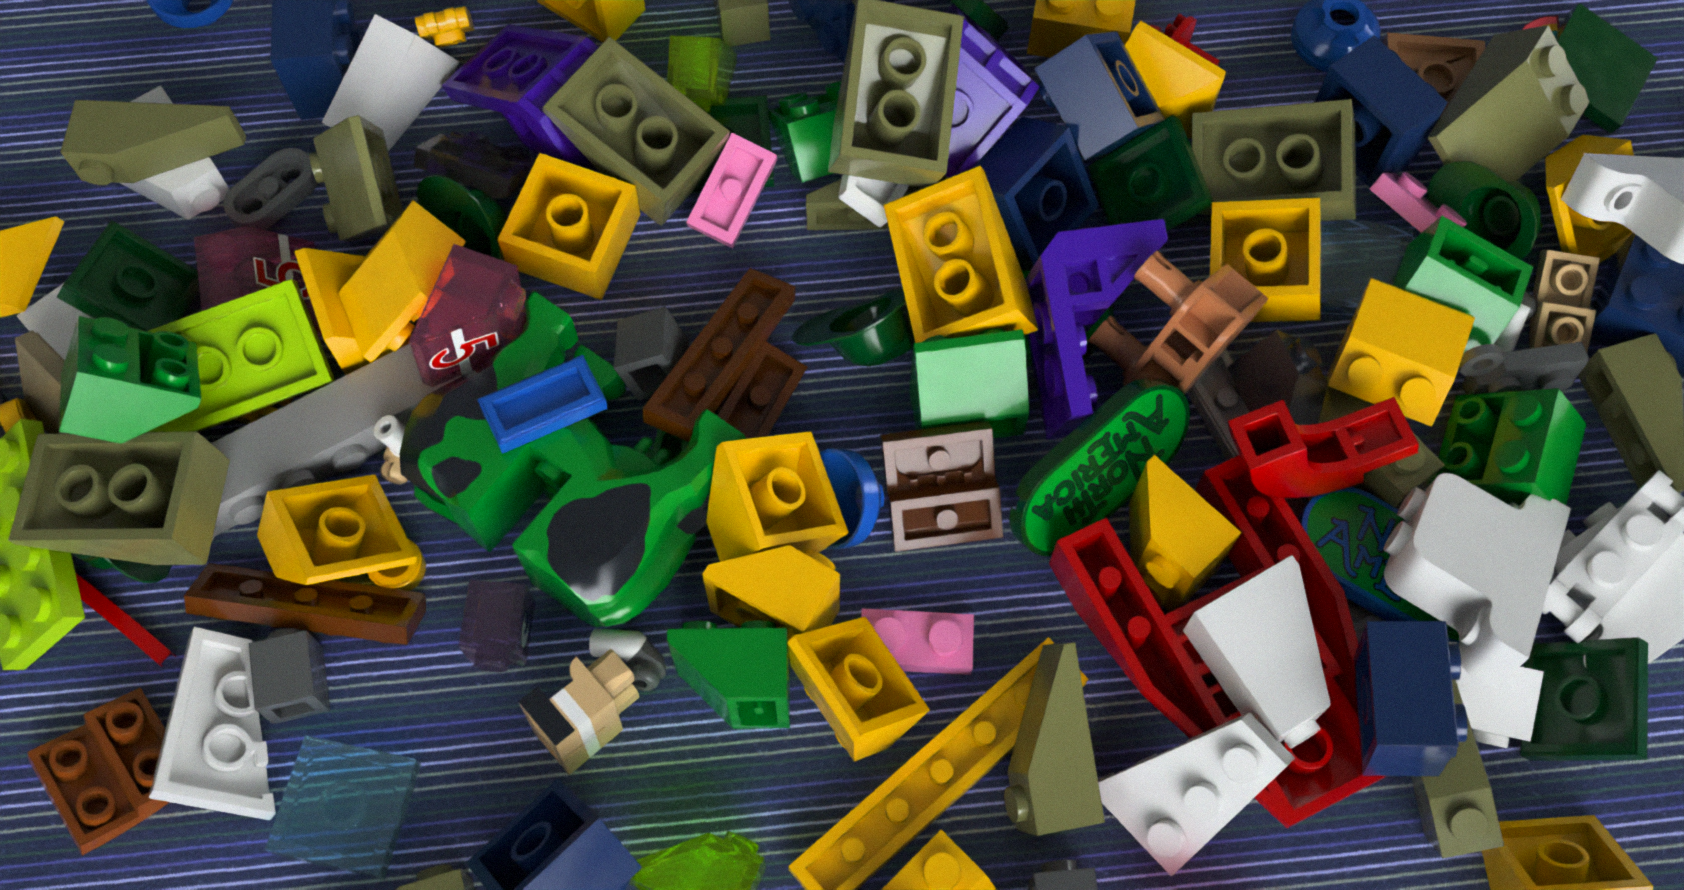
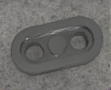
(269, 190)

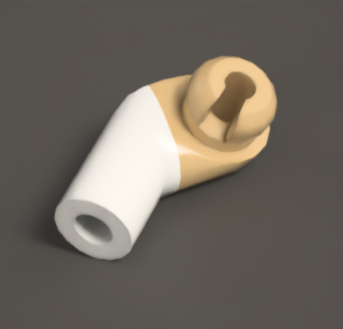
(390, 432)

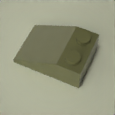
(897, 94)
(1512, 105)
(637, 128)
(1280, 154)
(357, 178)
(123, 501)

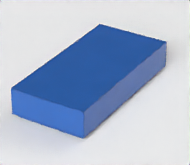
(542, 404)

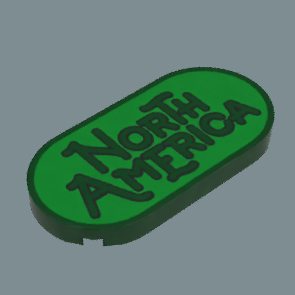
(1099, 463)

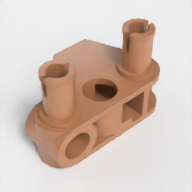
(1200, 329)

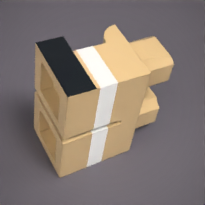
(584, 712)

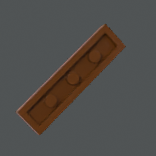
(719, 353)
(320, 607)

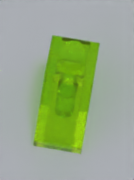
(701, 69)
(703, 865)

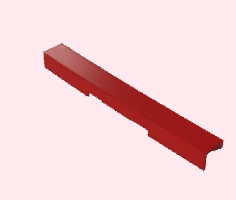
(123, 622)

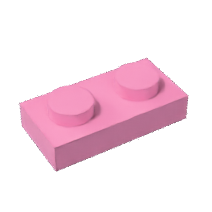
(732, 190)
(1407, 198)
(926, 639)

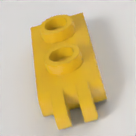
(445, 26)

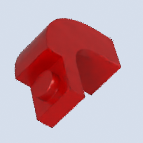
(1323, 456)

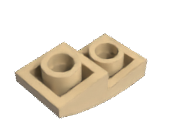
(1563, 296)

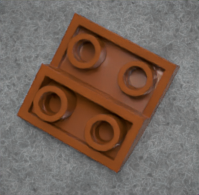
(103, 770)

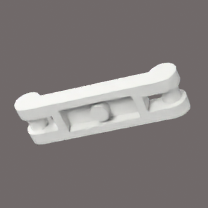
(1616, 557)

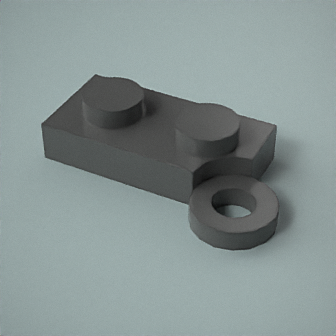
(1539, 368)

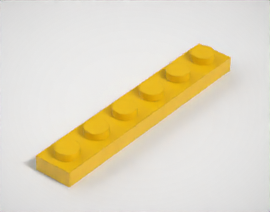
(921, 787)

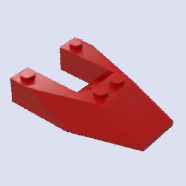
(1170, 671)

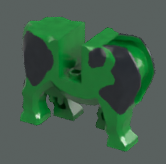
(614, 513)

